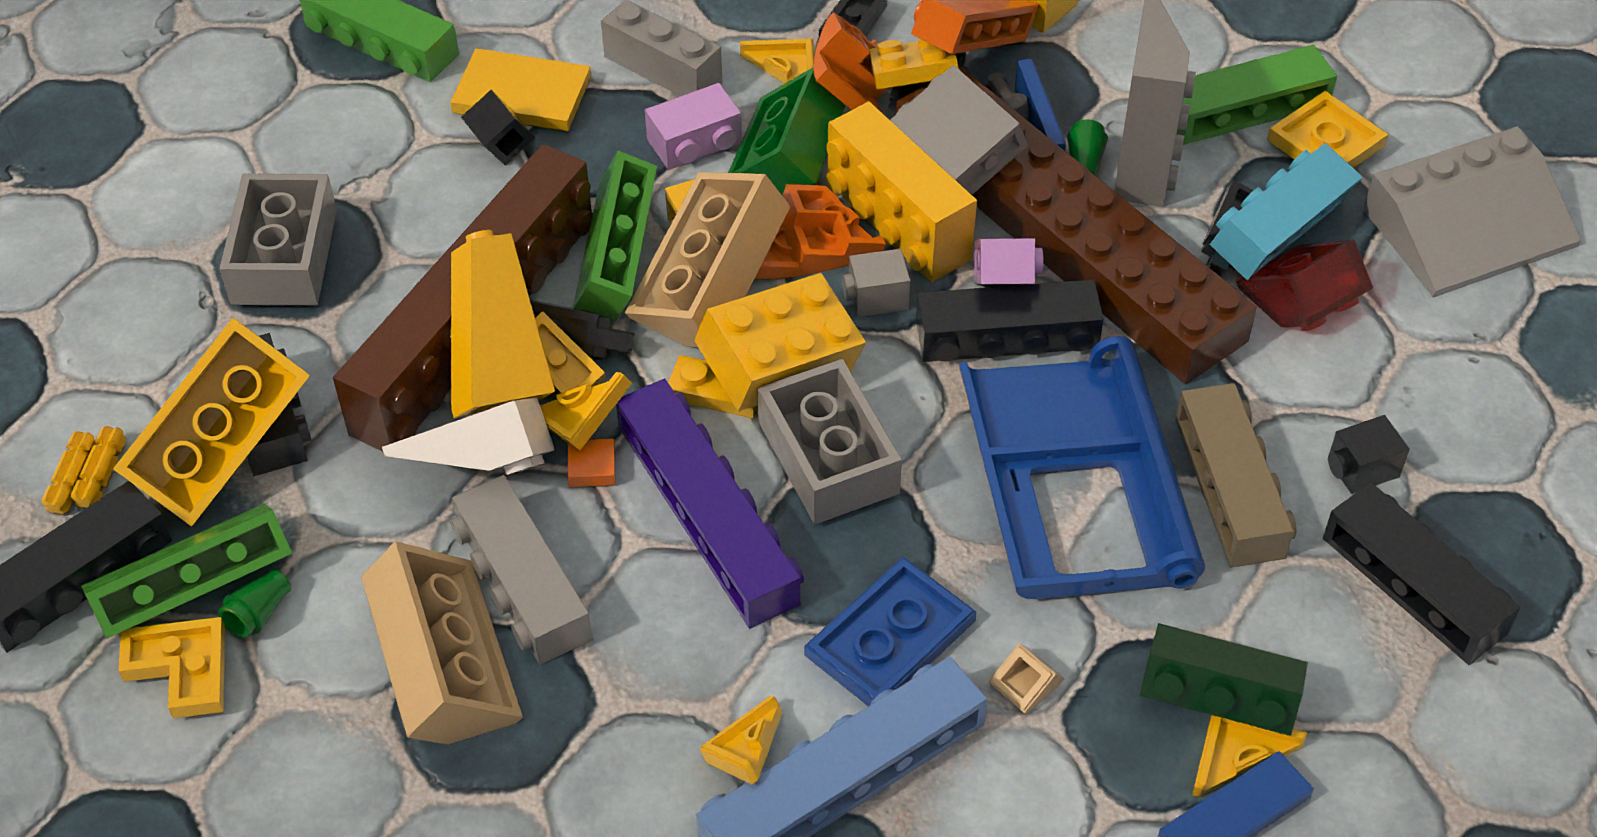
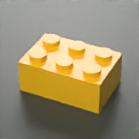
(776, 337)

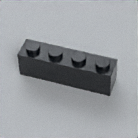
(1008, 320)
(49, 573)
(1421, 573)

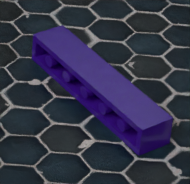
(709, 503)

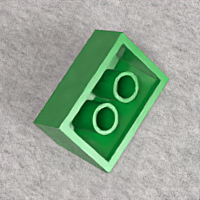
(789, 133)

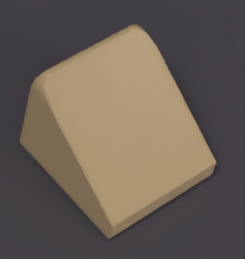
(1025, 678)

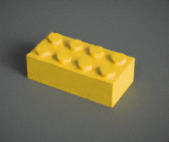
(900, 191)

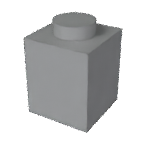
(877, 283)

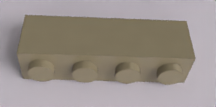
(1235, 475)

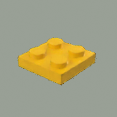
(908, 63)
(1328, 122)

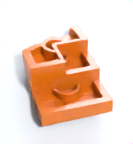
(844, 63)
(815, 235)

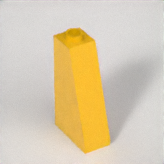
(492, 328)

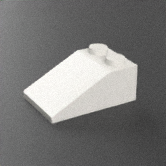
(496, 438)

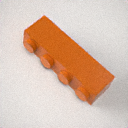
(973, 24)

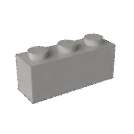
(660, 49)

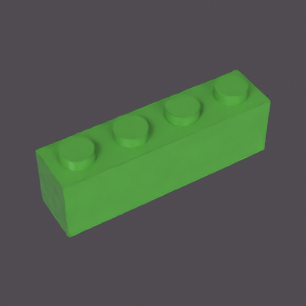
(387, 32)
(1255, 92)
(615, 236)
(186, 570)

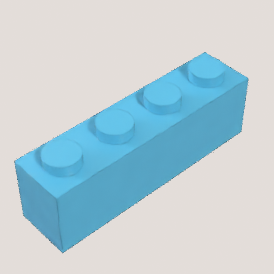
(1285, 210)

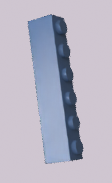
(852, 759)

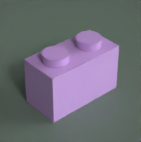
(693, 126)
(1006, 261)

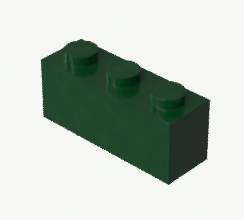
(1224, 679)

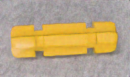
(98, 466)
(57, 496)

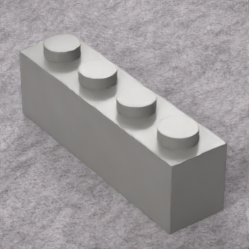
(521, 569)

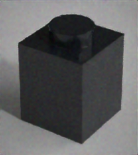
(498, 127)
(1367, 454)

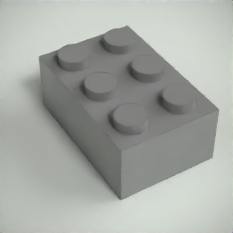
(278, 239)
(829, 441)

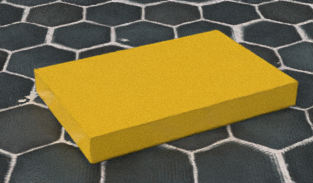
(535, 88)

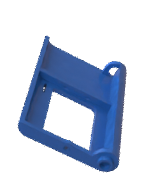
(1080, 420)

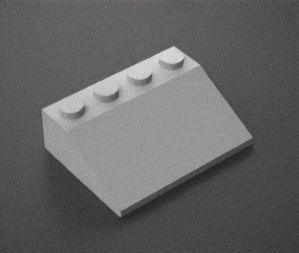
(1155, 110)
(1472, 211)

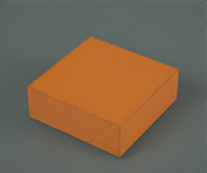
(592, 464)

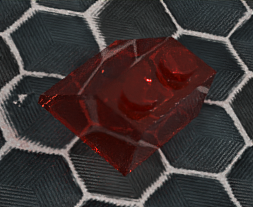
(1309, 283)

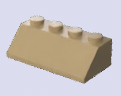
(708, 252)
(439, 645)

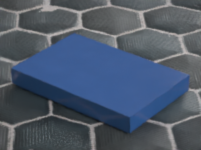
(890, 632)

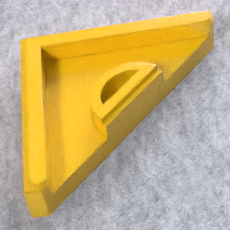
(780, 58)
(583, 409)
(745, 743)
(1235, 749)

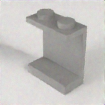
(961, 129)

